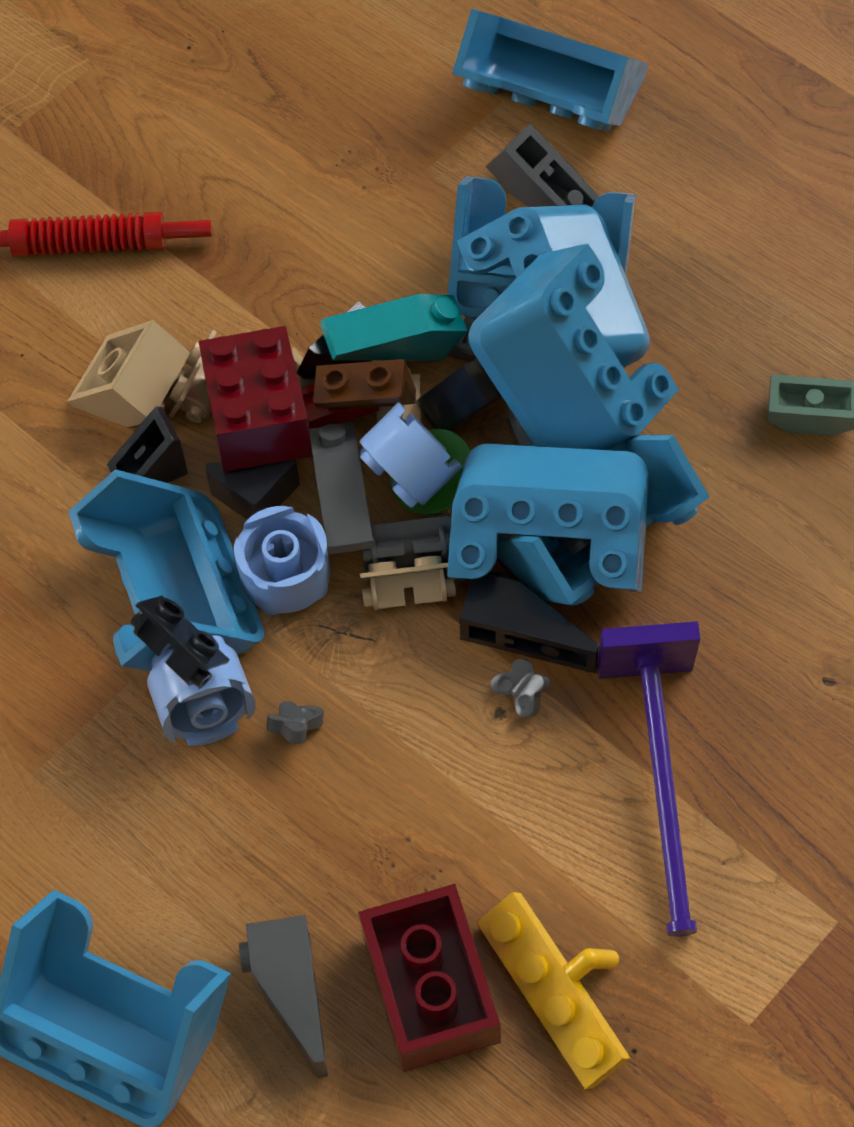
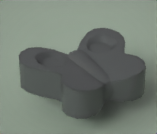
(523, 686)
(295, 721)

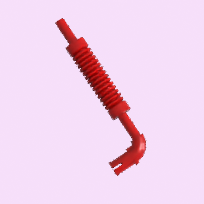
(97, 233)

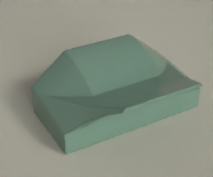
(811, 405)

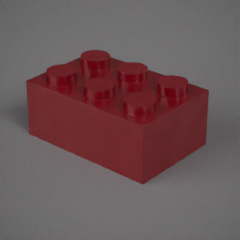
(255, 398)
(430, 977)

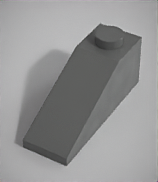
(539, 173)
(341, 488)
(284, 975)

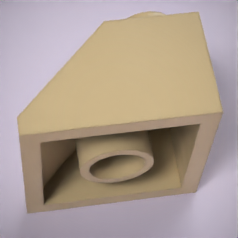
(130, 374)

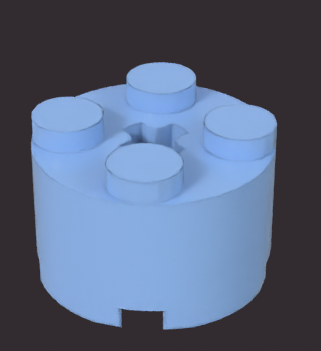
(409, 456)
(282, 560)
(202, 713)

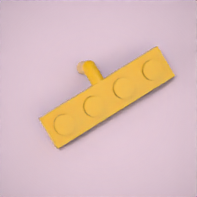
(555, 988)

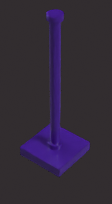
(648, 653)

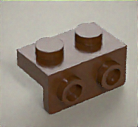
(363, 385)

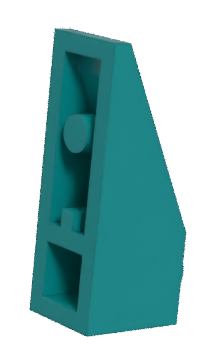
(406, 328)

